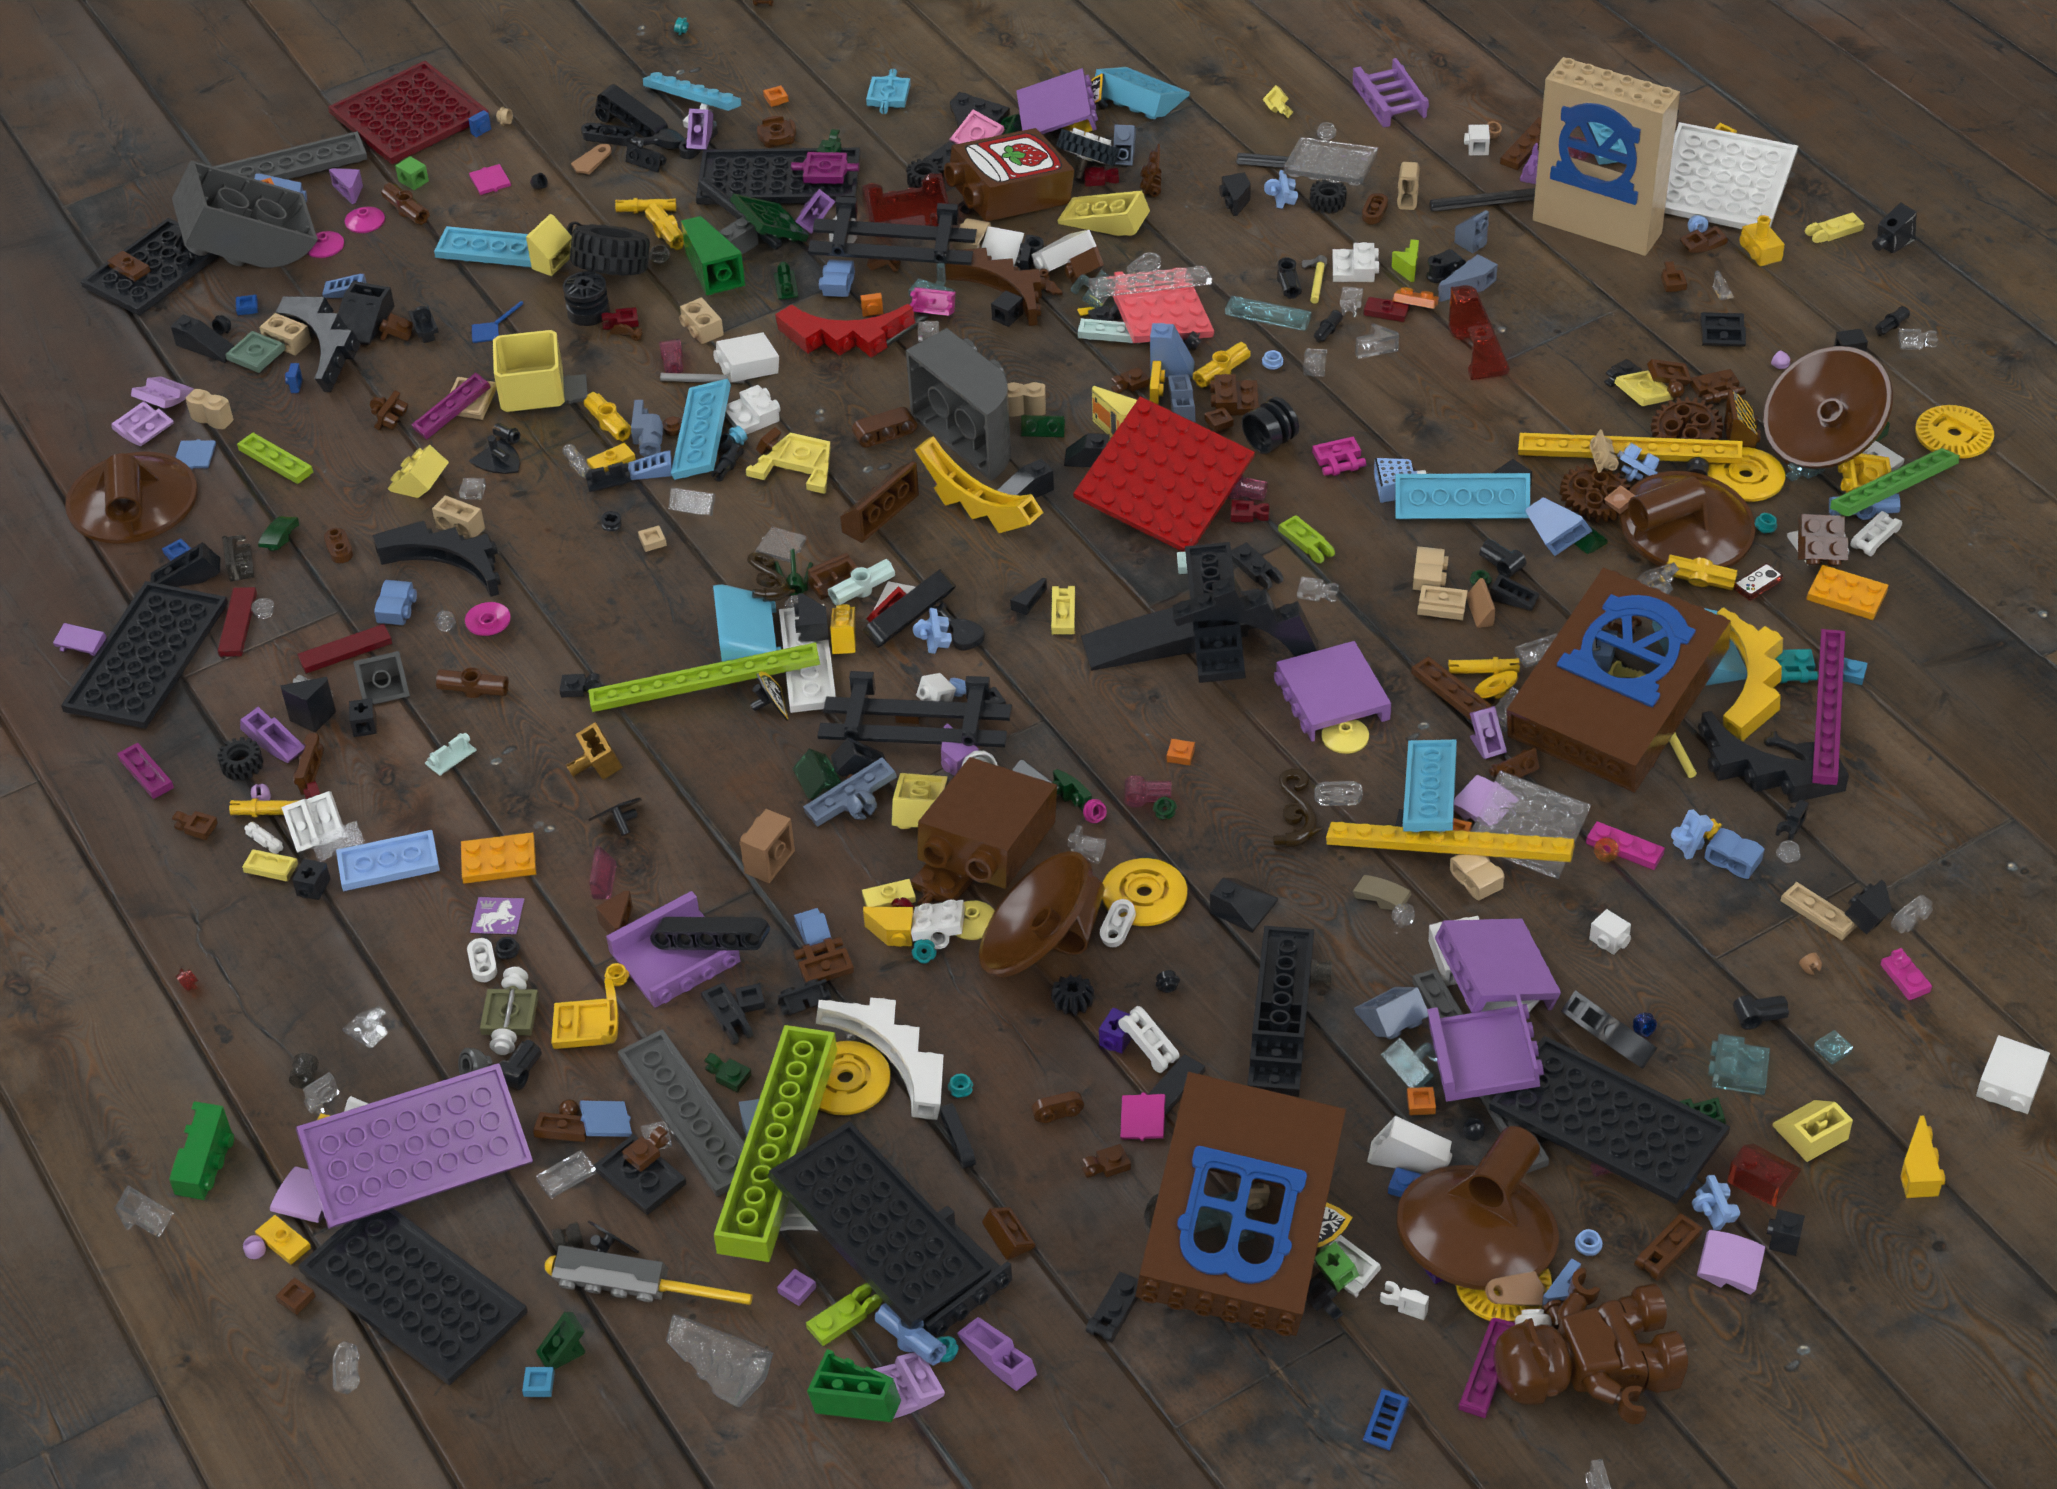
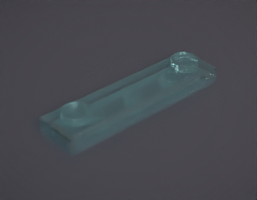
(1268, 313)

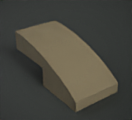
(1383, 891)

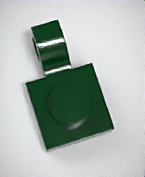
(831, 145)
(729, 1074)

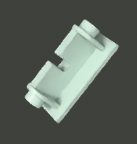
(447, 757)

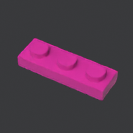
(1630, 846)

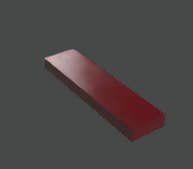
(237, 622)
(344, 648)

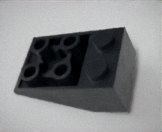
(365, 308)

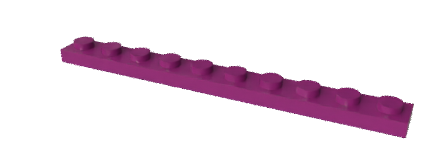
(1828, 707)

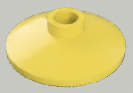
(1346, 737)
(976, 919)

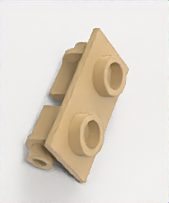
(1603, 452)

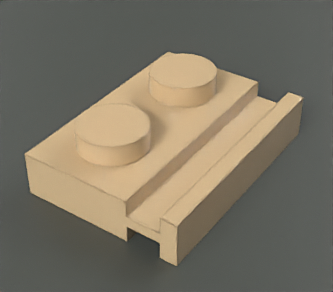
(1442, 602)

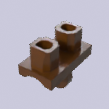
(385, 408)

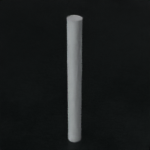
(684, 377)

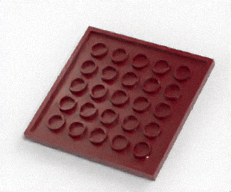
(407, 112)

